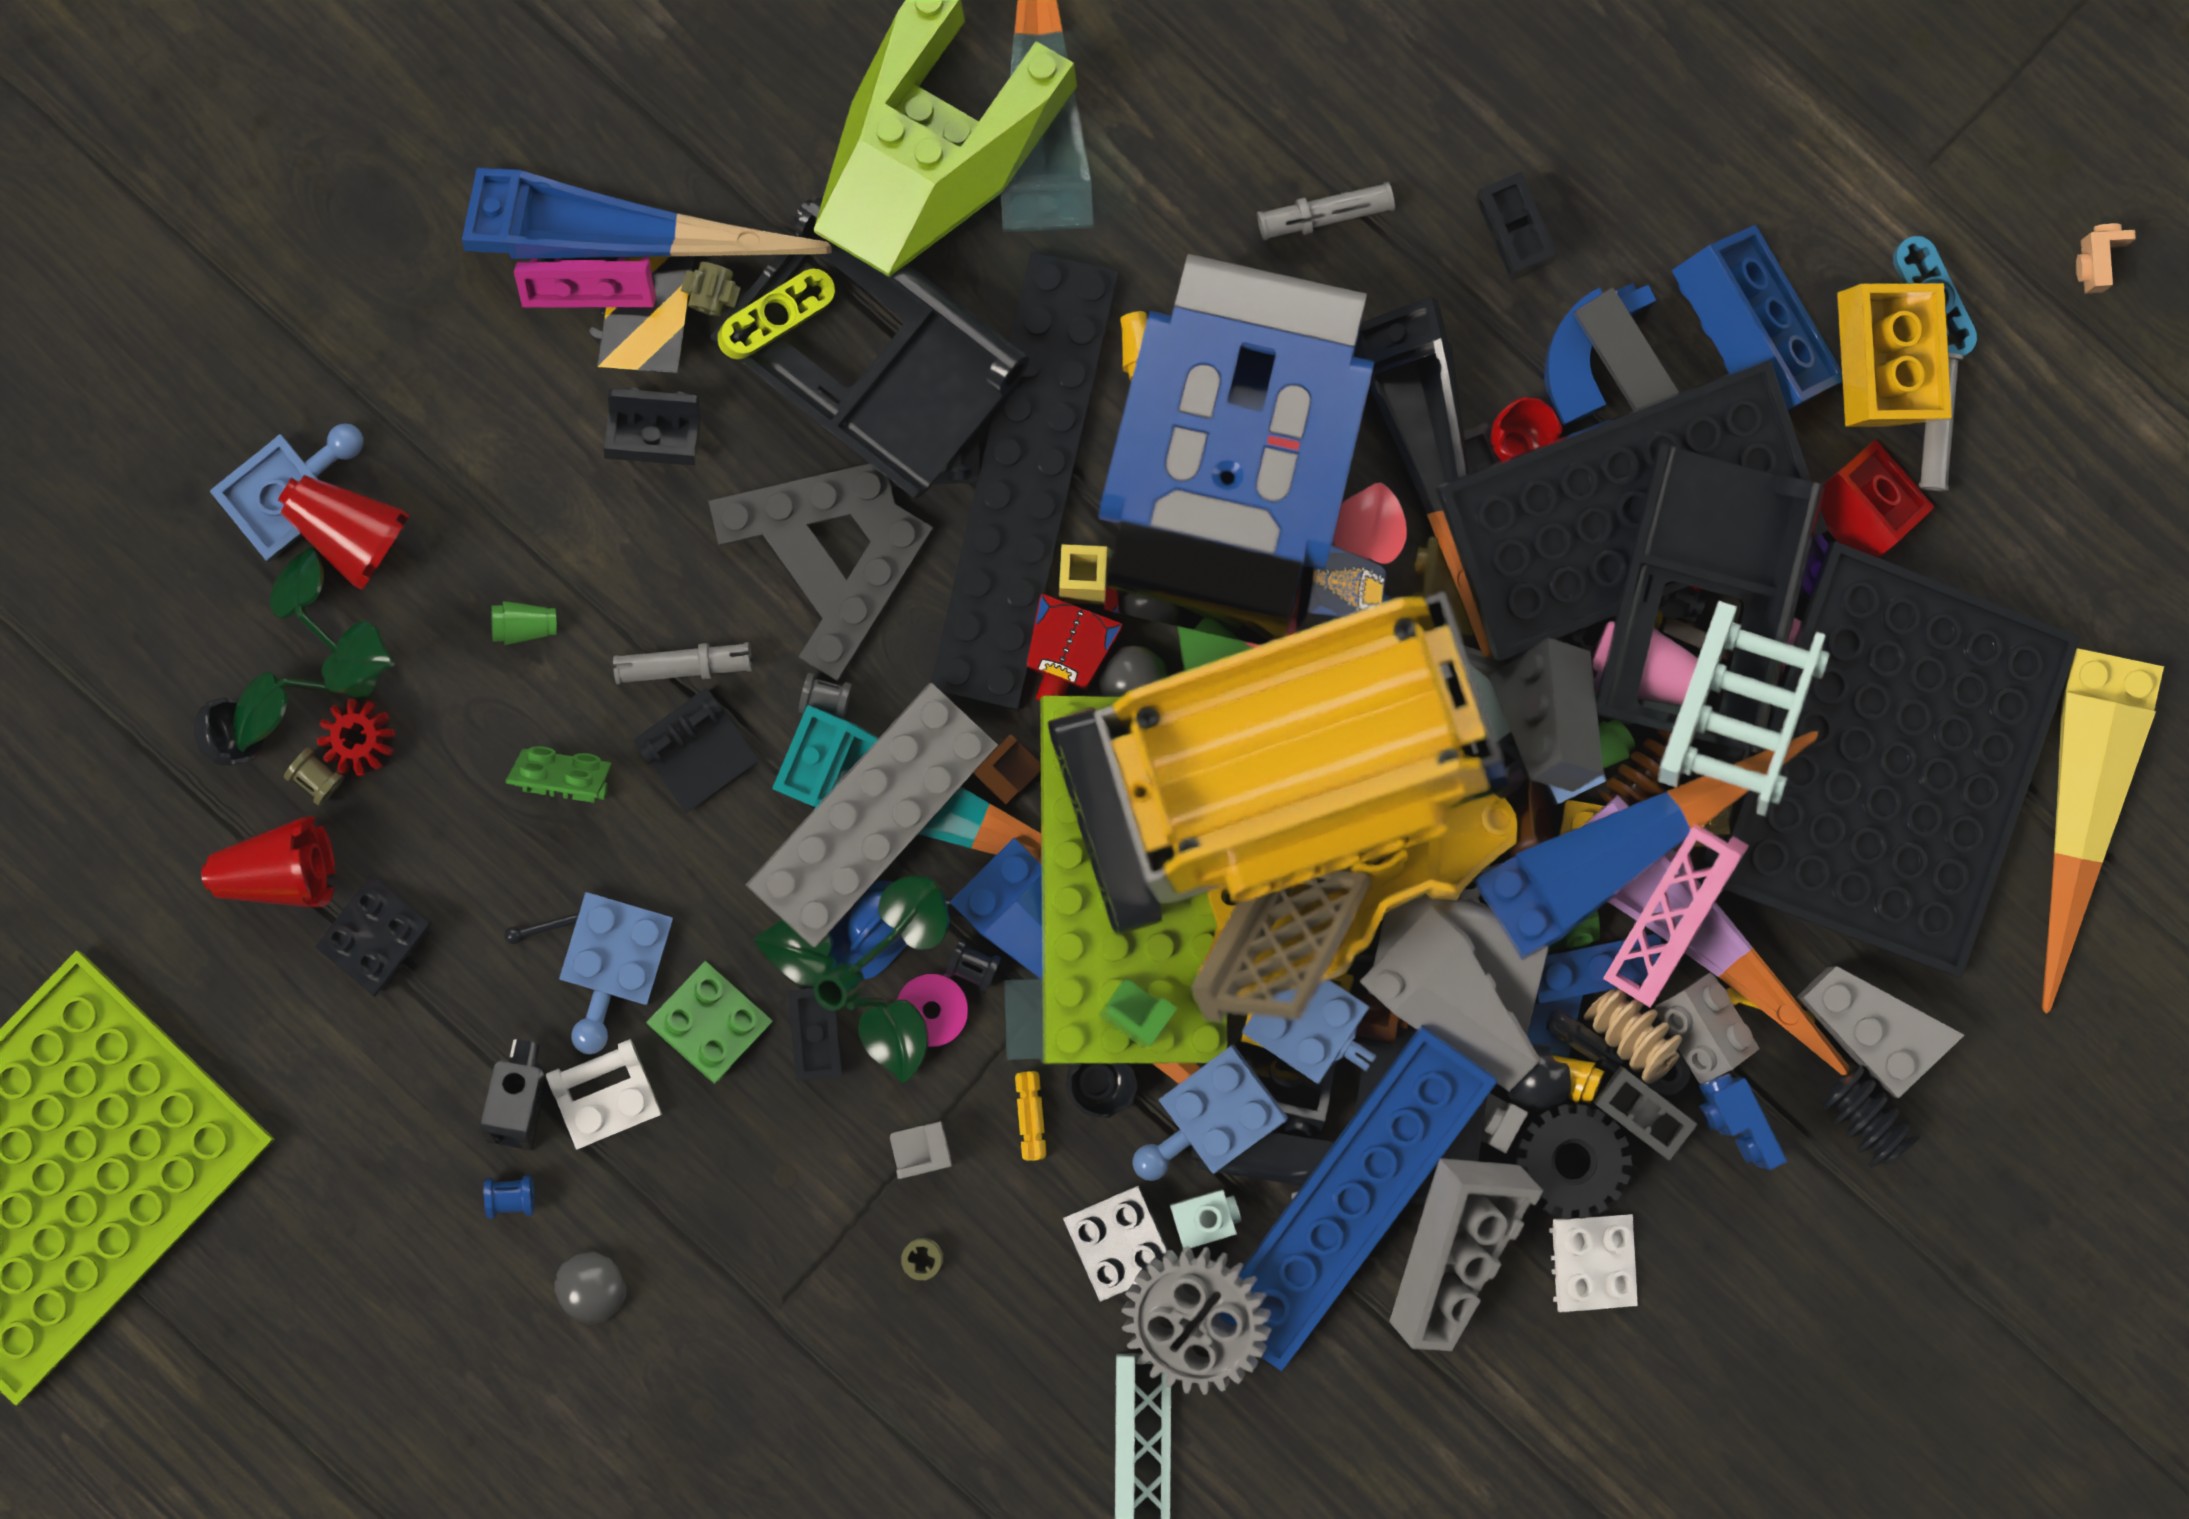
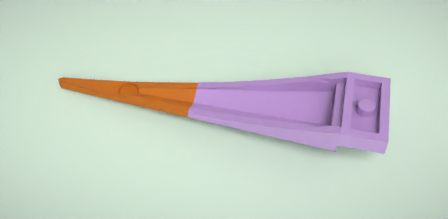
(1723, 951)

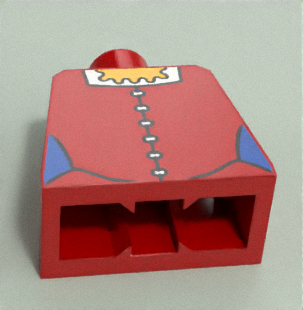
(1069, 646)

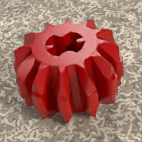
(353, 721)

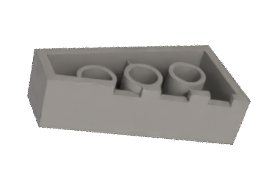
(1457, 1248)

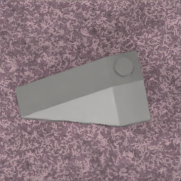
(1440, 984)

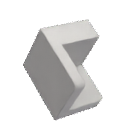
(920, 1150)

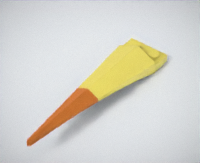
(2102, 733)

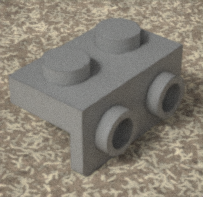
(1709, 1028)

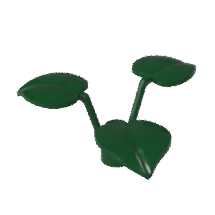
(349, 670)
(891, 1033)

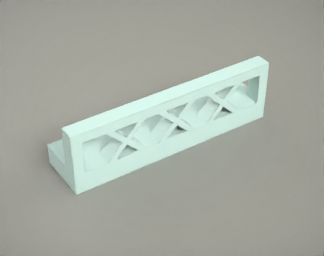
(1125, 1436)

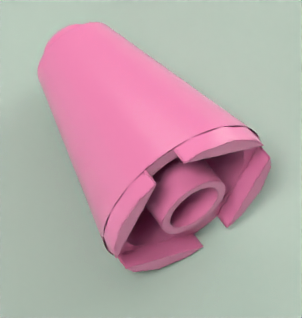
(1665, 671)

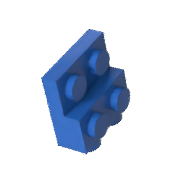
(1734, 1110)

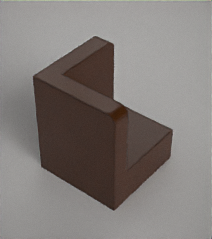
(1008, 770)

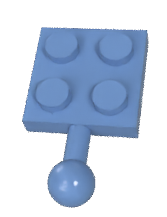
(254, 487)
(615, 954)
(1218, 1113)

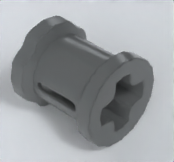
(825, 696)

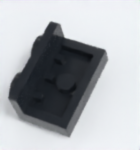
(652, 426)

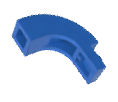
(1567, 362)

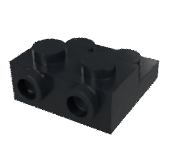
(1295, 1093)

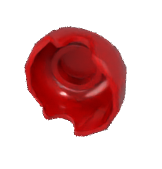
(1523, 427)

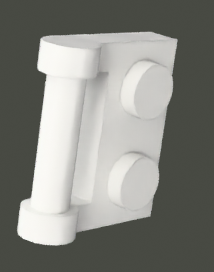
(610, 1108)

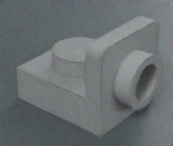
(1501, 1123)

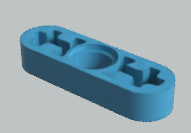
(1910, 272)

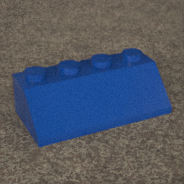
(1757, 315)

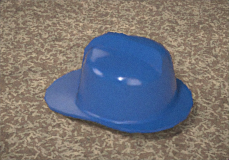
(862, 930)

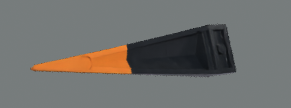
(1421, 407)

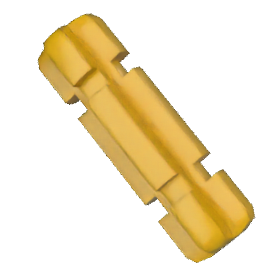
(1030, 1115)

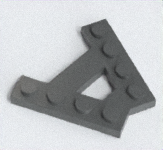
(783, 518)

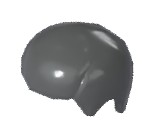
(1130, 669)
(590, 1287)

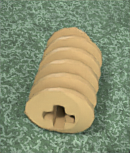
(1634, 1034)

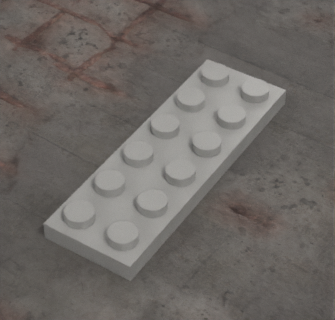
(871, 815)

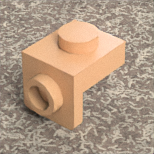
(2095, 261)

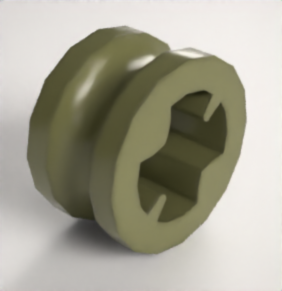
(933, 1251)

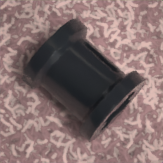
(960, 969)

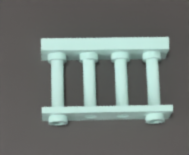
(1699, 717)

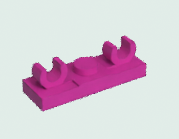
(585, 283)

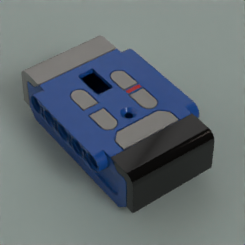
(1234, 450)

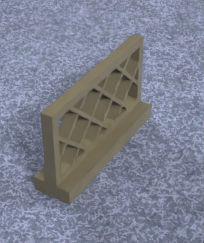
(1250, 934)

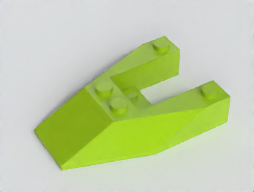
(917, 164)

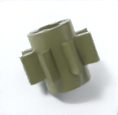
(710, 289)

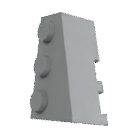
(1877, 1029)

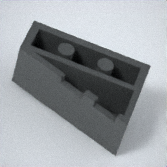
(1553, 713)

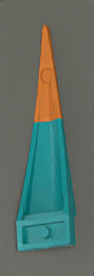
(830, 746)

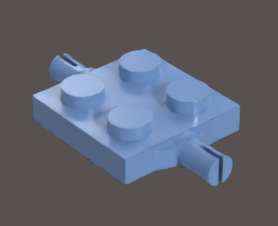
(1321, 1034)

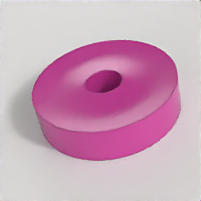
(950, 999)

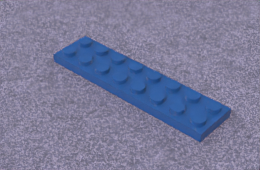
(1361, 1187)

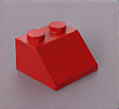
(1872, 502)

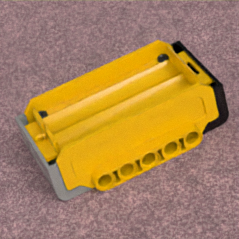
(1302, 753)

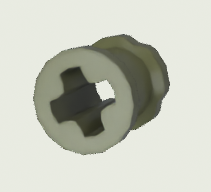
(313, 776)

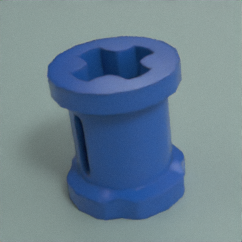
(509, 1196)

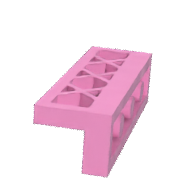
(1690, 923)

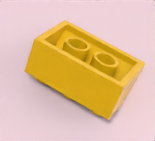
(1894, 354)

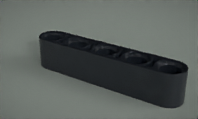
(1103, 822)

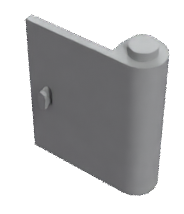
(1515, 979)

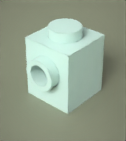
(1205, 1218)

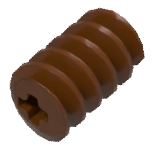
(1643, 781)

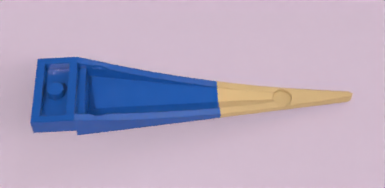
(551, 219)

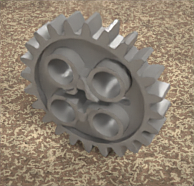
(1229, 1346)

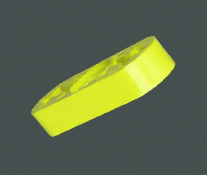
(795, 287)

